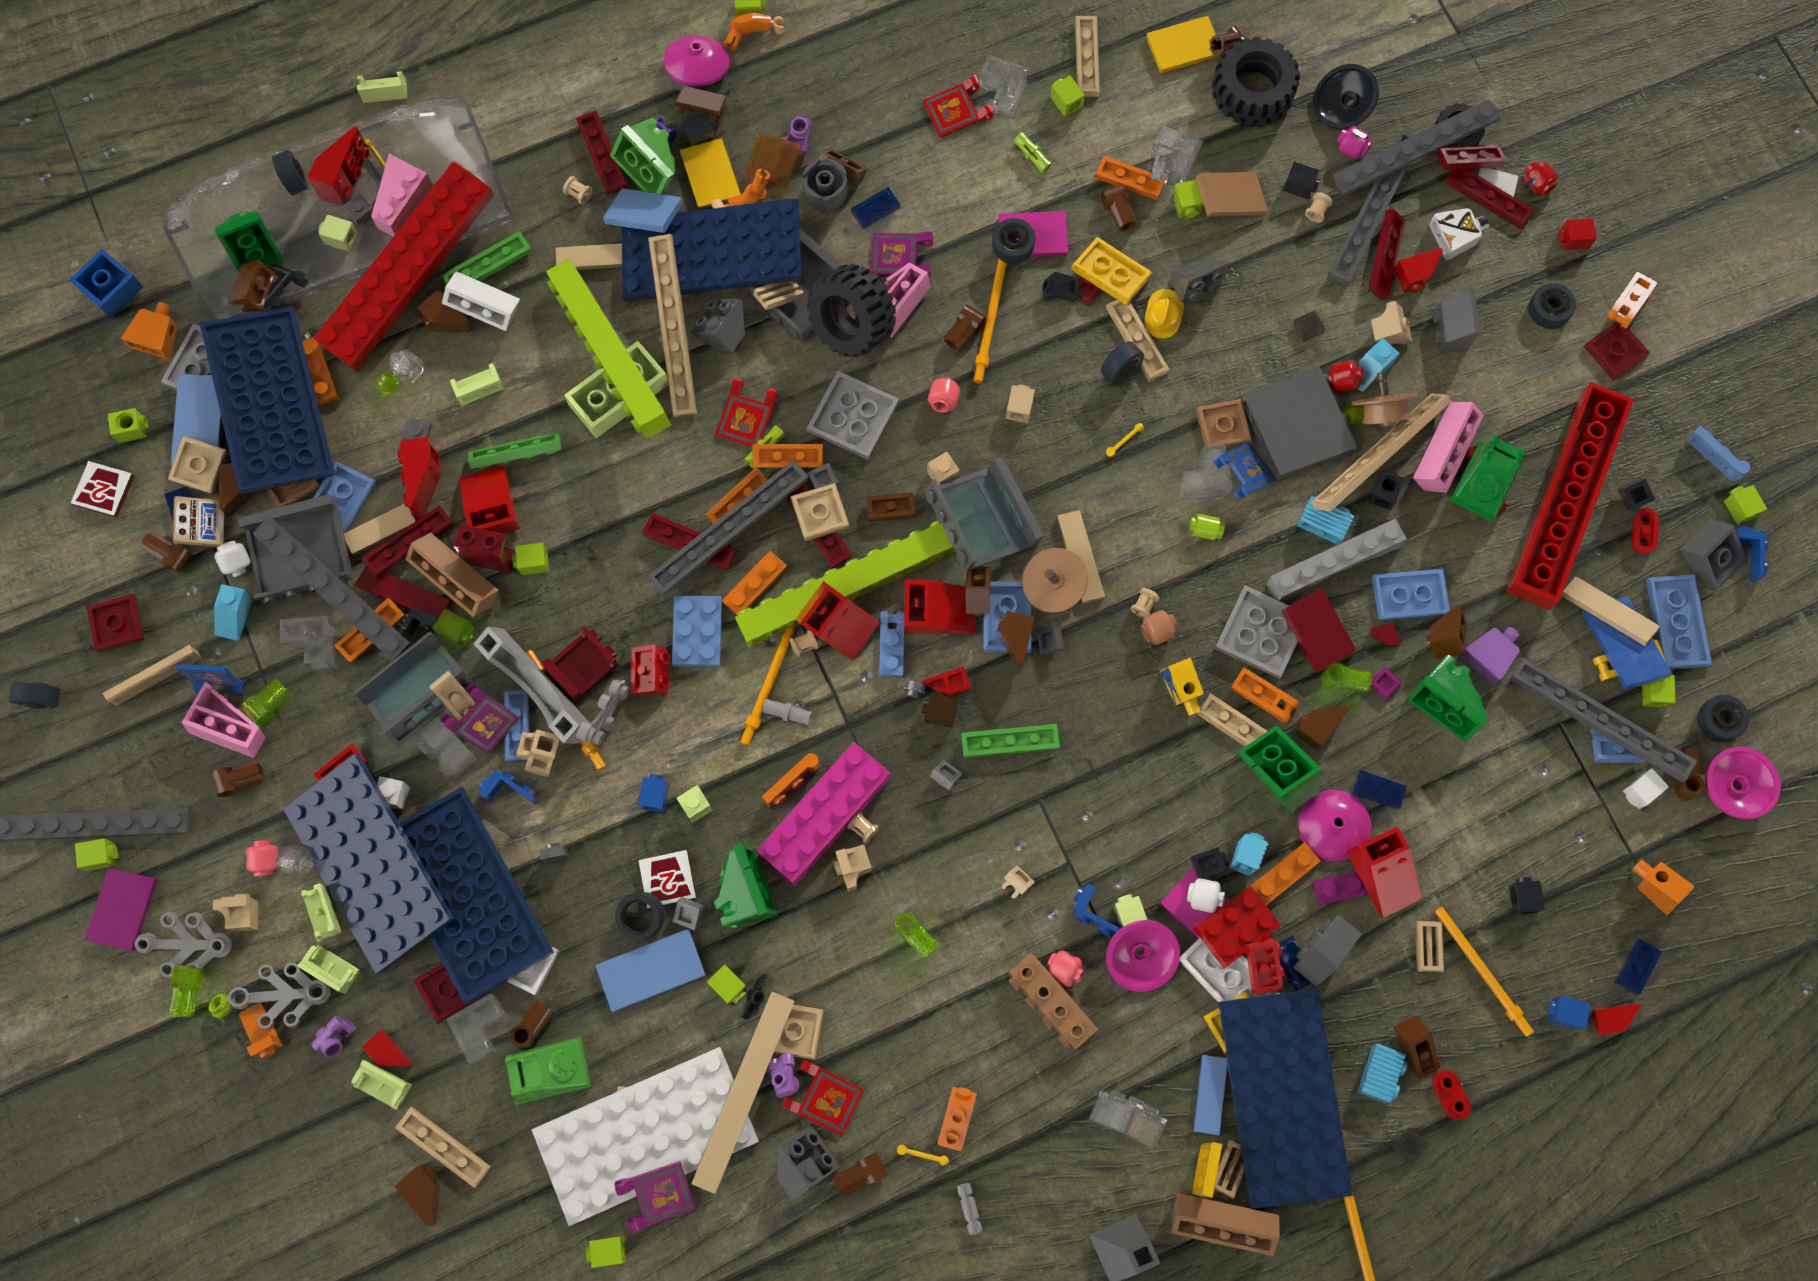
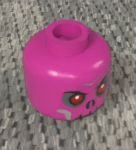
(1354, 142)

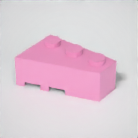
(399, 194)
(907, 288)
(221, 723)

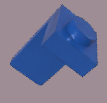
(1759, 545)
(491, 786)
(1082, 898)

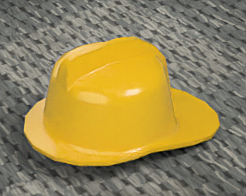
(1163, 313)

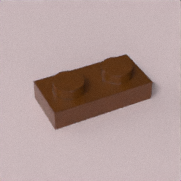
(853, 169)
(891, 506)

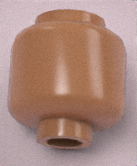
(1158, 627)

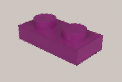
(1338, 888)

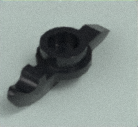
(754, 996)

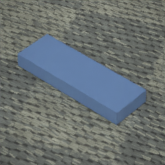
(518, 703)
(1210, 1095)

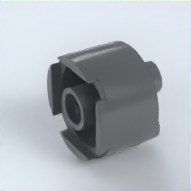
(825, 185)

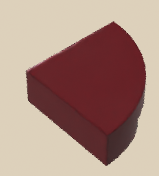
(1087, 291)
(1386, 634)

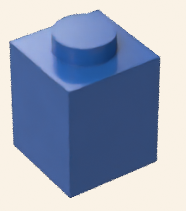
(653, 793)
(1568, 1012)

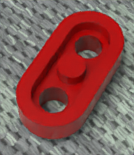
(1645, 533)
(1451, 1095)

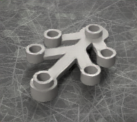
(592, 731)
(187, 943)
(283, 995)

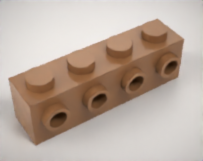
(452, 574)
(1052, 1001)
(1225, 1224)

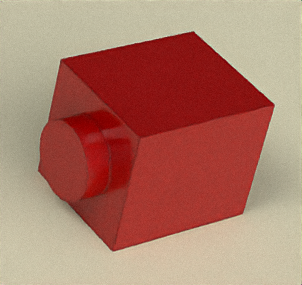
(1577, 234)

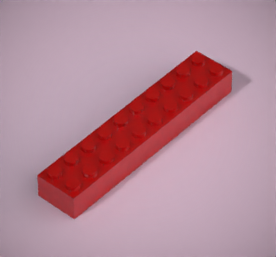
(404, 266)
(1570, 496)

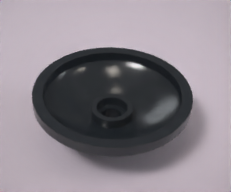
(1341, 86)

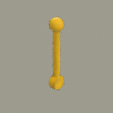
(370, 145)
(1110, 452)
(902, 1150)

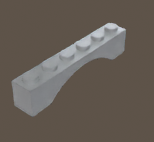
(1345, 555)
(507, 655)

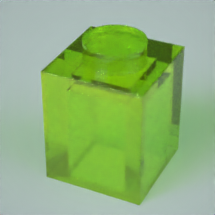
(453, 628)

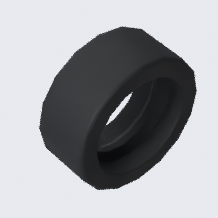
(622, 923)

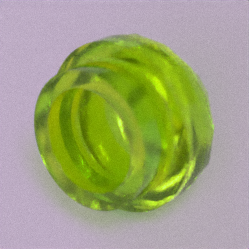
(386, 383)
(1354, 414)

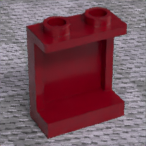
(484, 549)
(581, 664)

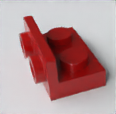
(649, 670)
(1264, 966)

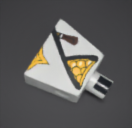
(1457, 231)

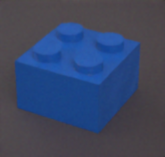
(106, 283)

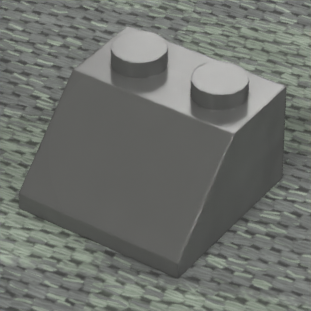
(1457, 322)
(1714, 552)

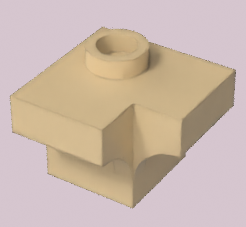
(1392, 325)
(538, 750)
(852, 864)
(239, 912)

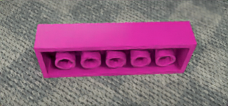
(823, 814)

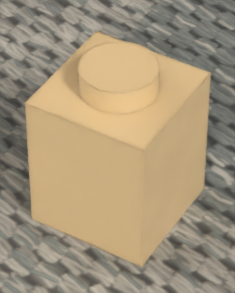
(1020, 403)
(943, 469)

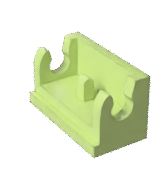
(382, 89)
(477, 386)
(321, 912)
(329, 968)
(381, 1084)

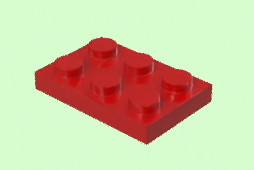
(1236, 924)

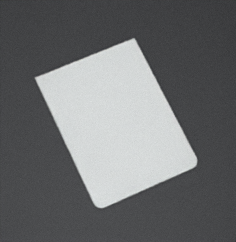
(1503, 180)

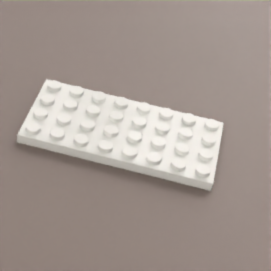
(635, 1133)

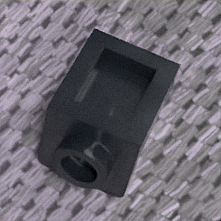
(1060, 286)
(419, 619)
(1209, 863)

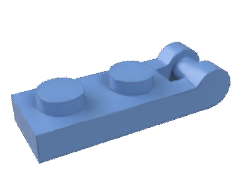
(1718, 454)
(891, 645)

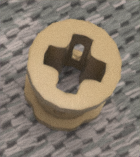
(577, 190)
(1320, 204)
(1145, 603)
(803, 643)
(863, 827)

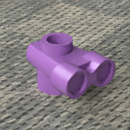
(800, 137)
(329, 1037)
(782, 1075)

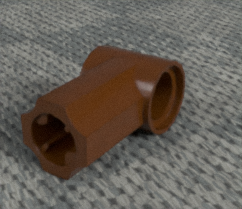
(1220, 42)
(1117, 201)
(967, 323)
(168, 553)
(229, 779)
(1693, 779)
(533, 1023)
(863, 1173)

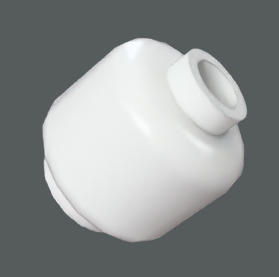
(232, 558)
(1205, 895)

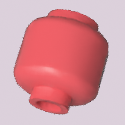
(943, 395)
(261, 858)
(1065, 968)

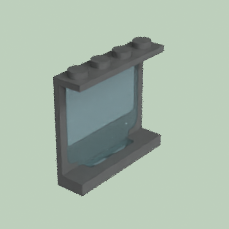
(984, 515)
(401, 691)

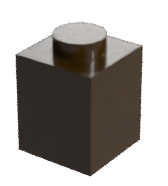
(940, 710)

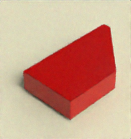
(949, 683)
(1614, 1018)
(385, 1051)

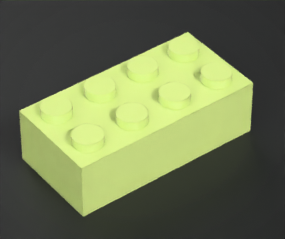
(595, 401)

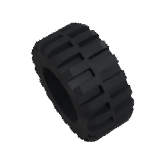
(1259, 57)
(869, 300)

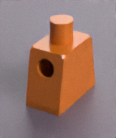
(152, 332)
(1662, 885)

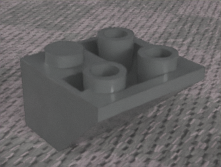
(1198, 278)
(721, 324)
(803, 1163)
(1124, 1249)

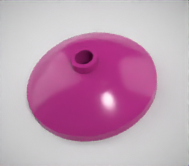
(696, 60)
(1756, 779)
(1322, 835)
(1151, 965)

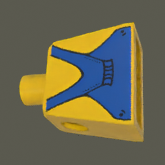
(1183, 675)

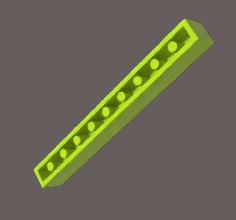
(608, 350)
(852, 581)

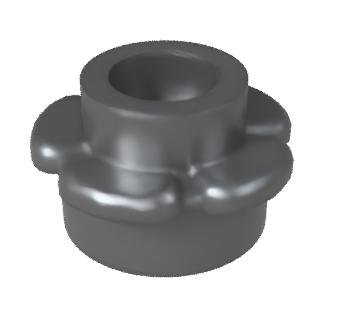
(914, 689)

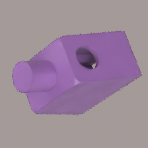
(1493, 653)

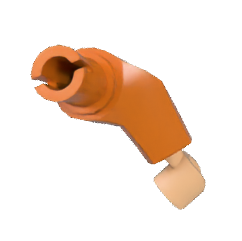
(750, 22)
(753, 193)

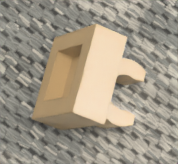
(1019, 880)

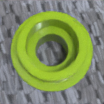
(220, 1006)

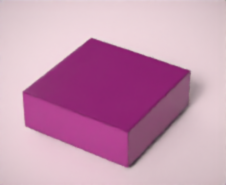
(1385, 683)

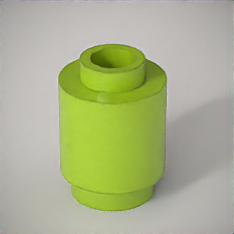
(1206, 527)

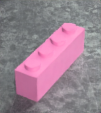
(1448, 446)

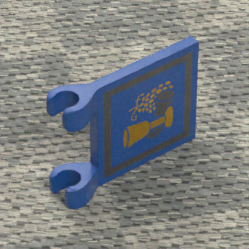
(1247, 467)
(212, 675)

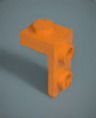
(263, 1041)
(957, 1118)

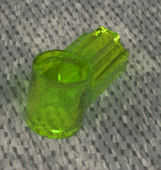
(1348, 677)
(260, 707)
(917, 937)
(186, 984)

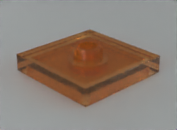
(775, 156)

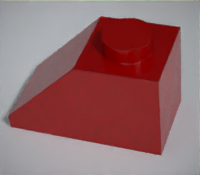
(1416, 270)

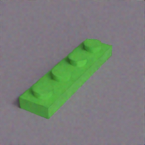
(492, 259)
(508, 452)
(1010, 741)

